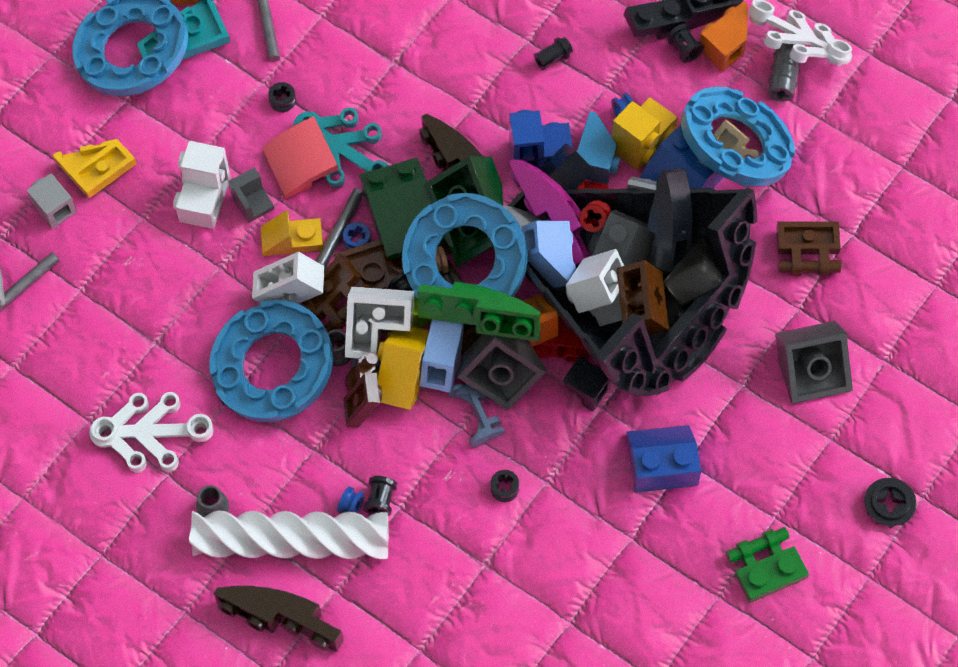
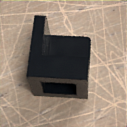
(567, 168)
(588, 381)

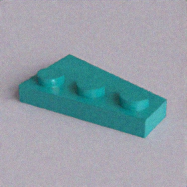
(204, 30)

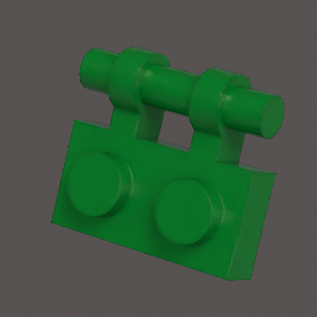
(771, 573)

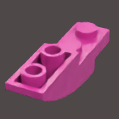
(548, 198)

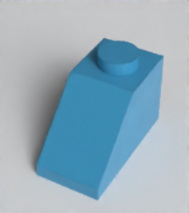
(598, 149)

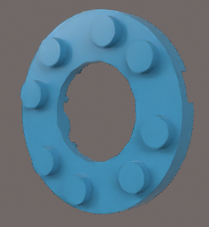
(153, 69)
(767, 125)
(459, 211)
(239, 335)

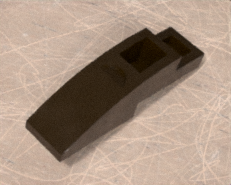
(446, 142)
(268, 607)

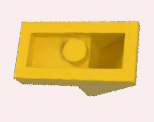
(288, 237)

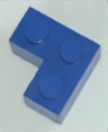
(534, 141)

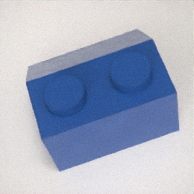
(675, 154)
(663, 458)

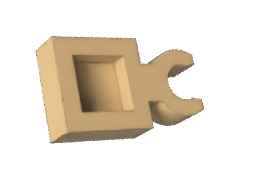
(734, 139)

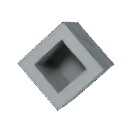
(51, 200)

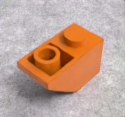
(727, 38)

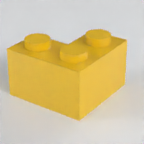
(641, 131)
(401, 366)

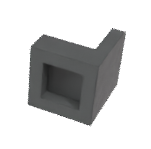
(250, 195)

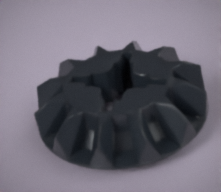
(900, 494)

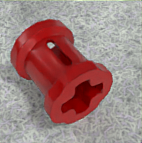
(594, 225)

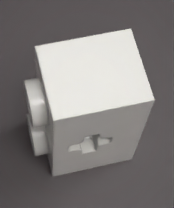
(289, 279)

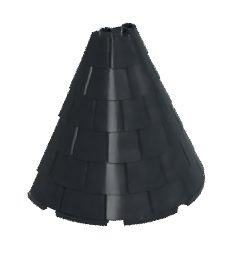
(625, 351)

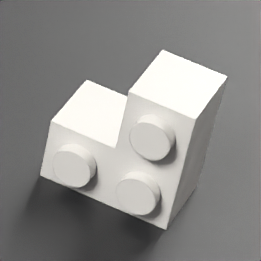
(204, 184)
(596, 287)
(370, 312)

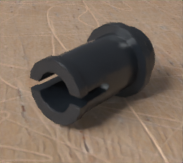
(559, 49)

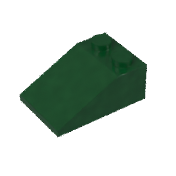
(472, 176)
(394, 200)

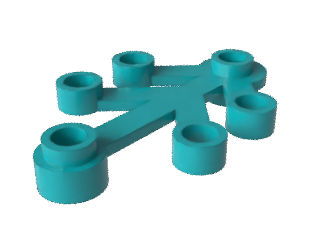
(340, 142)

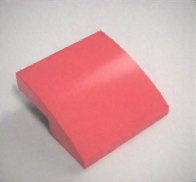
(299, 157)

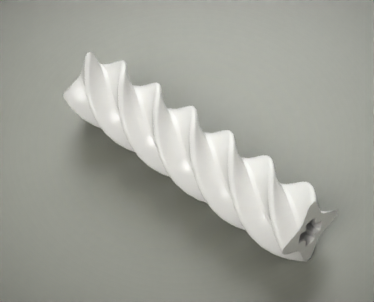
(289, 535)

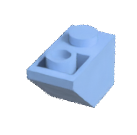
(550, 250)
(442, 355)

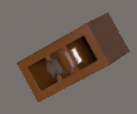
(643, 294)

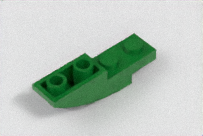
(476, 305)

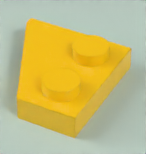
(96, 165)

